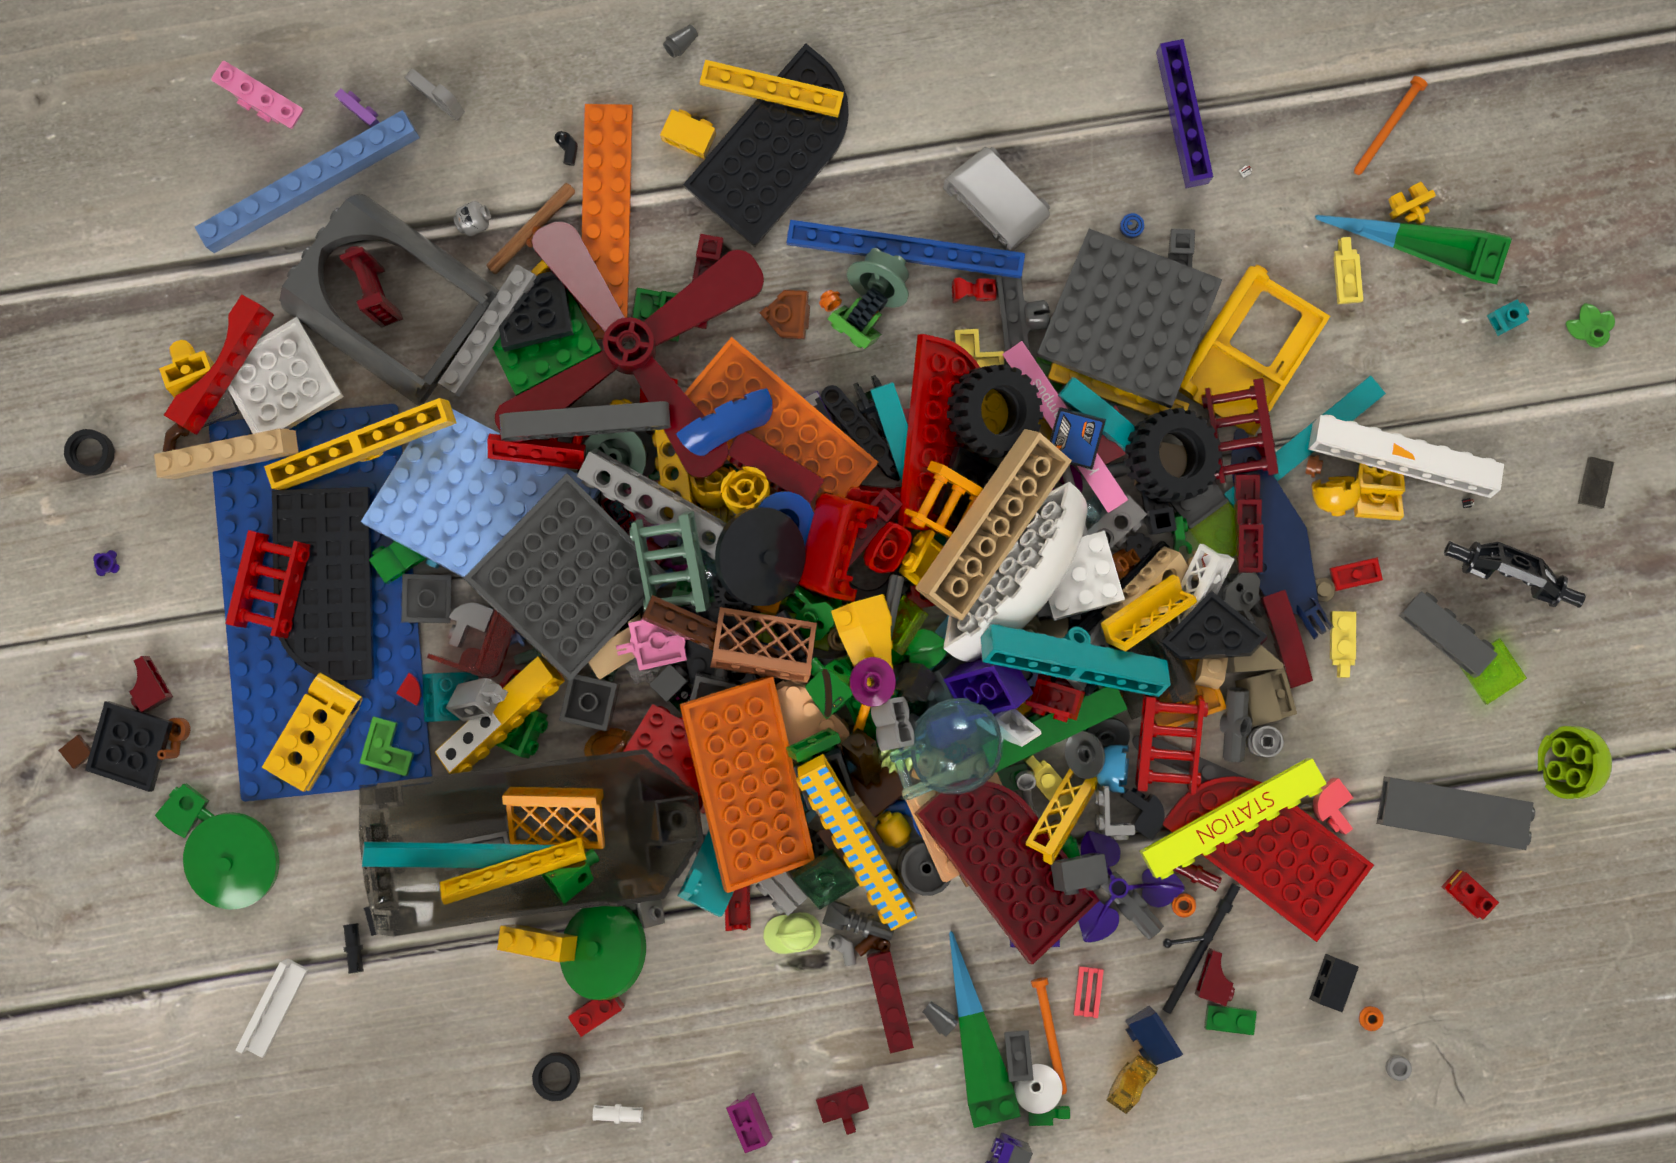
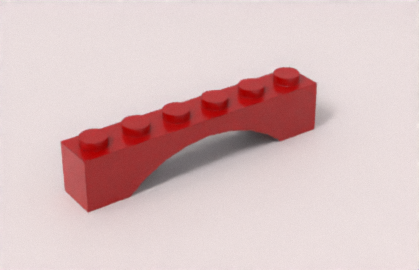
(245, 326)

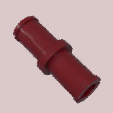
(1199, 875)

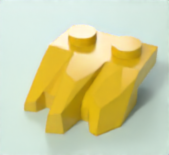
(1380, 494)

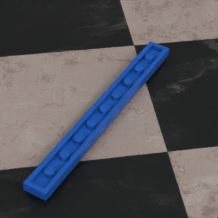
(909, 248)

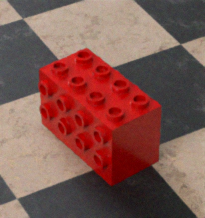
(668, 742)

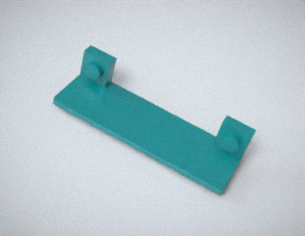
(703, 882)

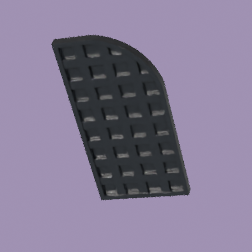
(335, 595)

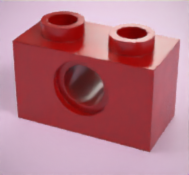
(594, 1013)

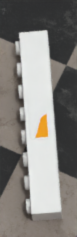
(1406, 456)

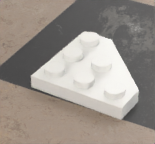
(1089, 580)

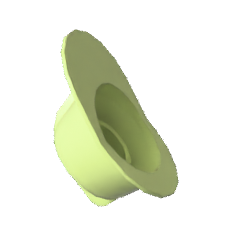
(792, 933)

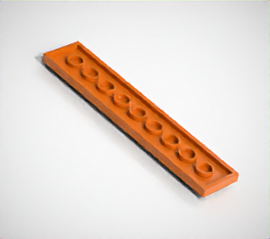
(608, 198)

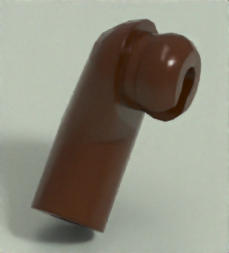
(172, 435)

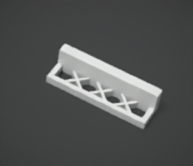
(1210, 577)
(272, 1008)

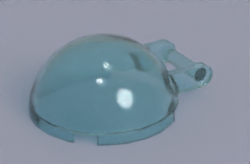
(953, 749)

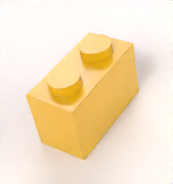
(688, 133)

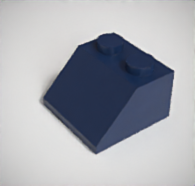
(1153, 1037)

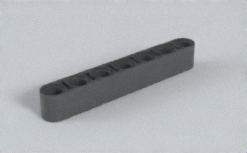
(584, 421)

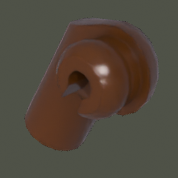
(872, 942)

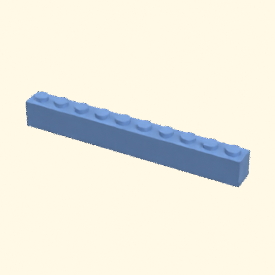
(307, 182)

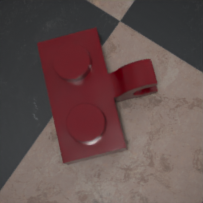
(843, 1105)

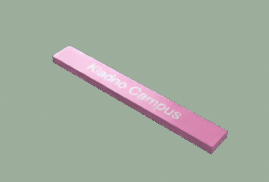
(1099, 477)

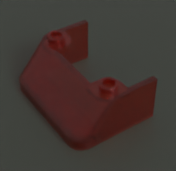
(490, 659)

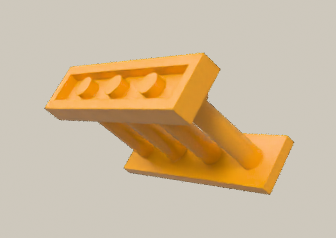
(960, 486)

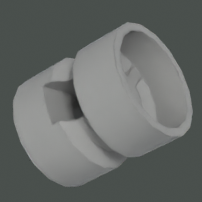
(1264, 741)

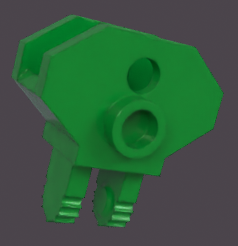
(816, 610)

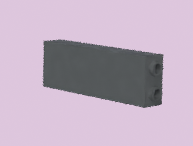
(1455, 813)

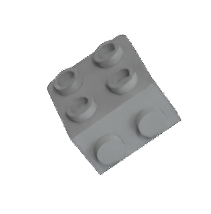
(1118, 831)

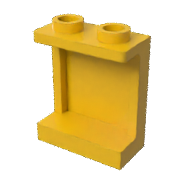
(920, 556)

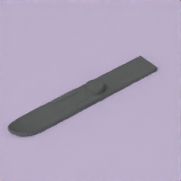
(1206, 768)

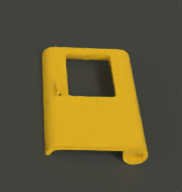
(1227, 369)

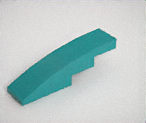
(1086, 401)

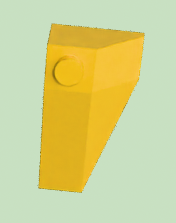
(865, 629)

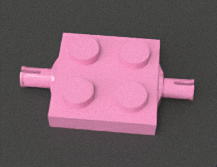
(653, 645)

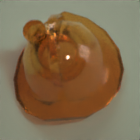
(607, 742)

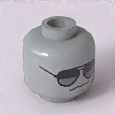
(472, 218)

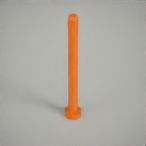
(1418, 84)
(1040, 985)

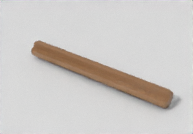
(539, 219)

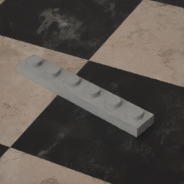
(486, 331)

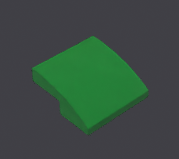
(648, 302)

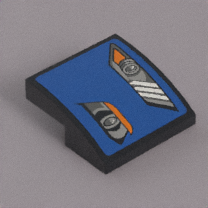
(1078, 436)

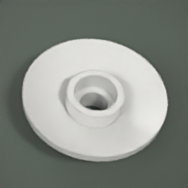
(1046, 1097)

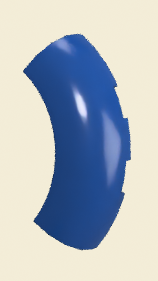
(728, 422)

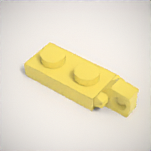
(1347, 273)
(1343, 641)
(1047, 780)

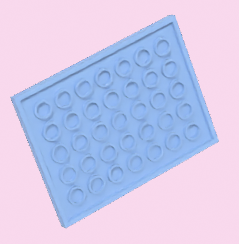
(454, 499)

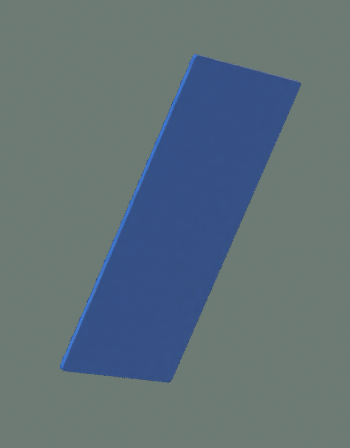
(262, 674)

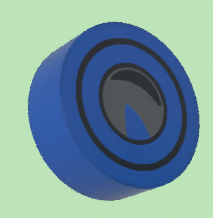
(1132, 225)

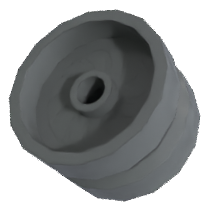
(910, 870)

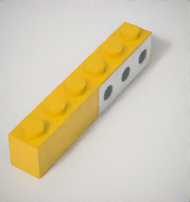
(480, 735)

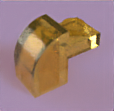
(1130, 1083)

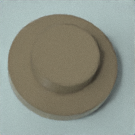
(1325, 589)

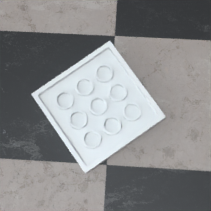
(283, 380)

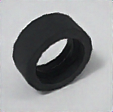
(72, 444)
(549, 1094)

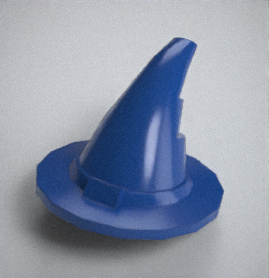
(794, 507)

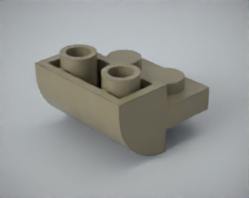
(1268, 696)

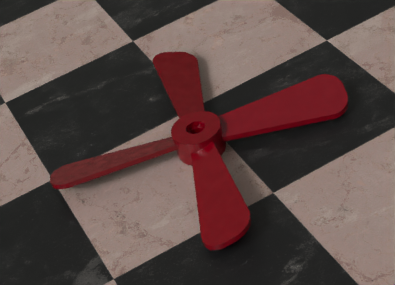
(717, 290)

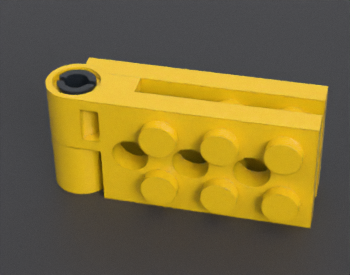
(341, 707)

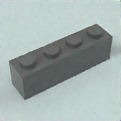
(1448, 634)

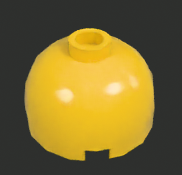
(744, 489)
(708, 490)
(1337, 494)

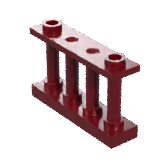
(373, 302)
(1260, 415)

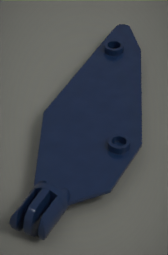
(1285, 547)

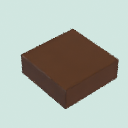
(75, 751)

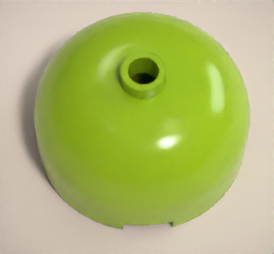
(1586, 764)

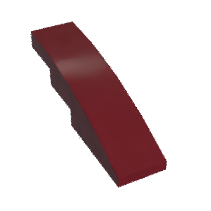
(1248, 523)
(1287, 638)

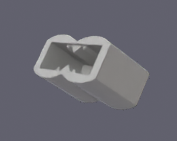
(893, 724)

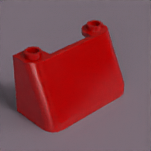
(832, 544)

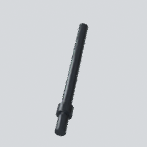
(1224, 906)

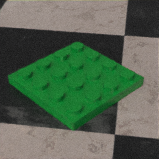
(542, 361)

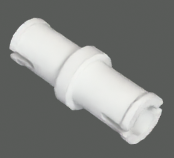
(617, 1113)

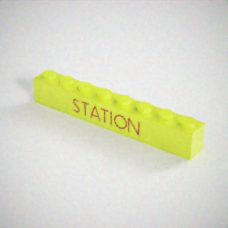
(1232, 818)

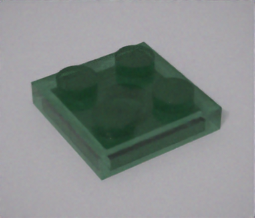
(825, 879)

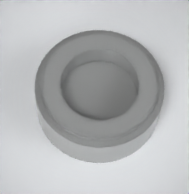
(1398, 1067)

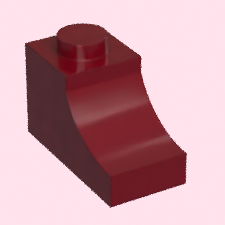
(150, 687)
(1212, 981)

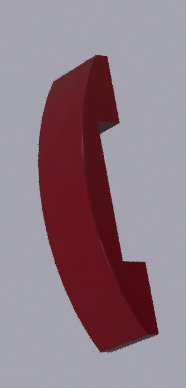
(707, 254)
(888, 506)

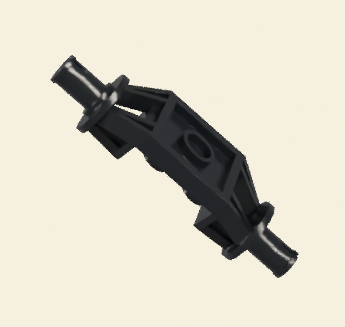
(1519, 564)

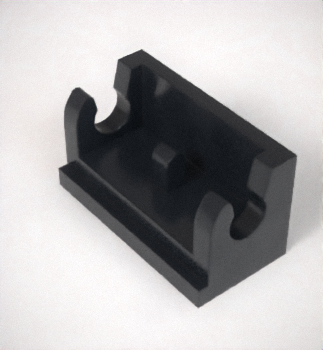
(1334, 983)

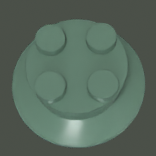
(883, 273)
(623, 447)

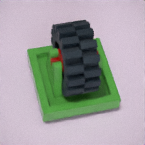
(860, 318)

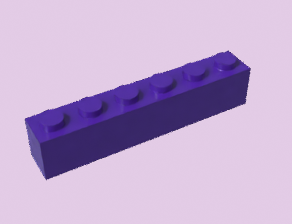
(1184, 113)

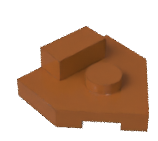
(789, 314)

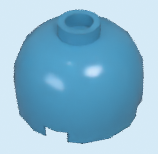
(1115, 768)

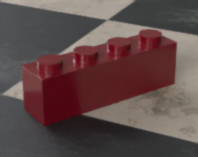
(776, 466)
(890, 1001)

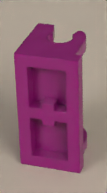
(749, 1123)

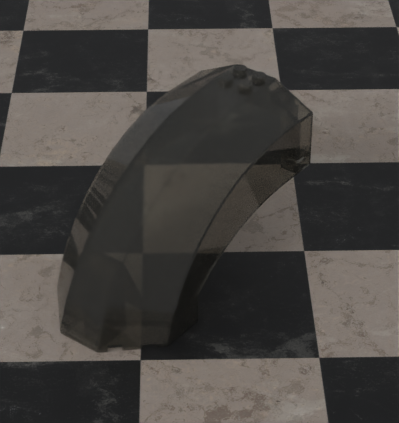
(647, 824)

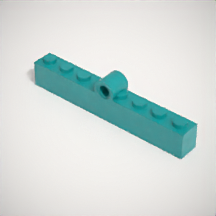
(1074, 659)

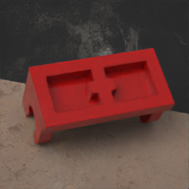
(738, 910)

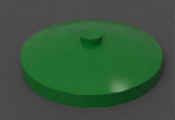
(231, 860)
(607, 952)

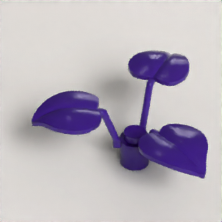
(1102, 920)

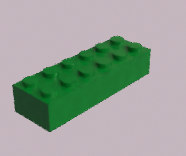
(1095, 708)

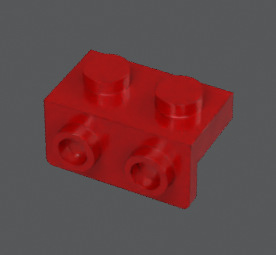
(1056, 699)

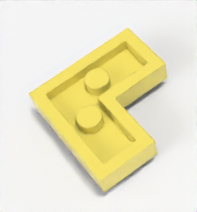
(969, 341)

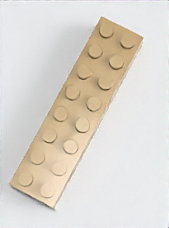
(993, 524)

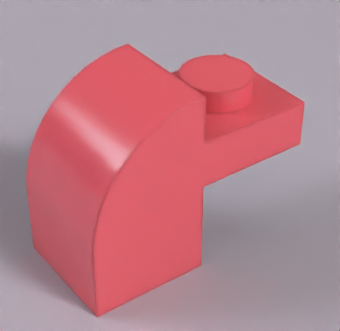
(1327, 803)

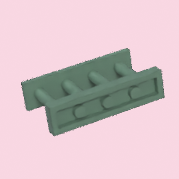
(689, 549)

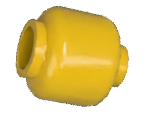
(893, 829)

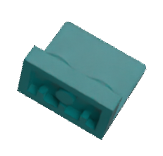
(438, 691)

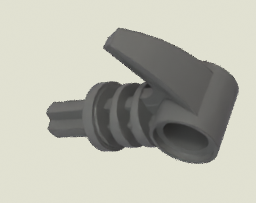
(838, 915)

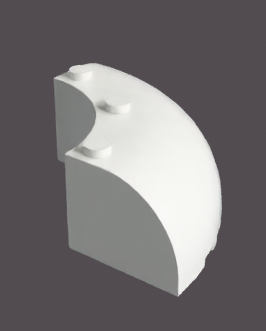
(1026, 575)

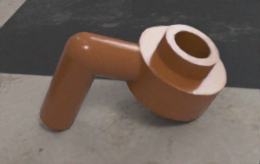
(175, 738)

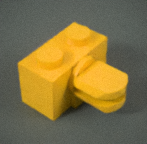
(186, 367)

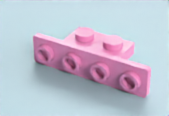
(257, 96)

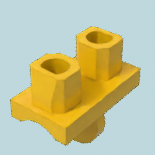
(1401, 206)

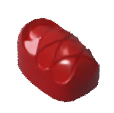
(887, 548)

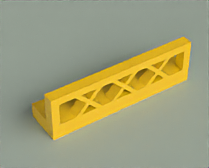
(1144, 612)
(1067, 822)

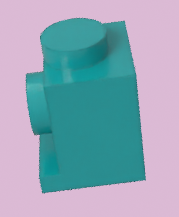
(1501, 319)

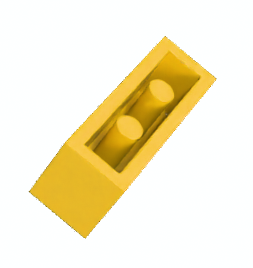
(537, 943)

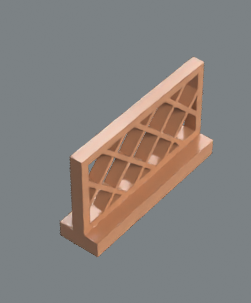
(765, 664)

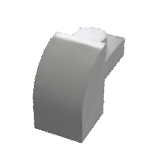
(469, 615)

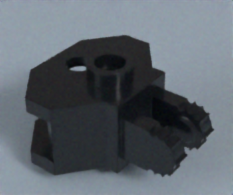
(866, 403)

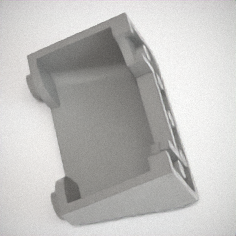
(997, 198)

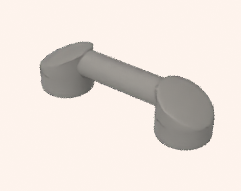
(1025, 782)

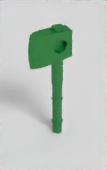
(183, 810)

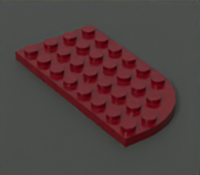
(986, 843)

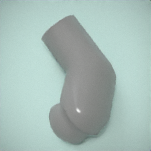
(844, 946)

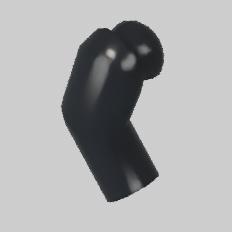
(569, 145)

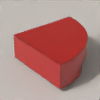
(410, 689)

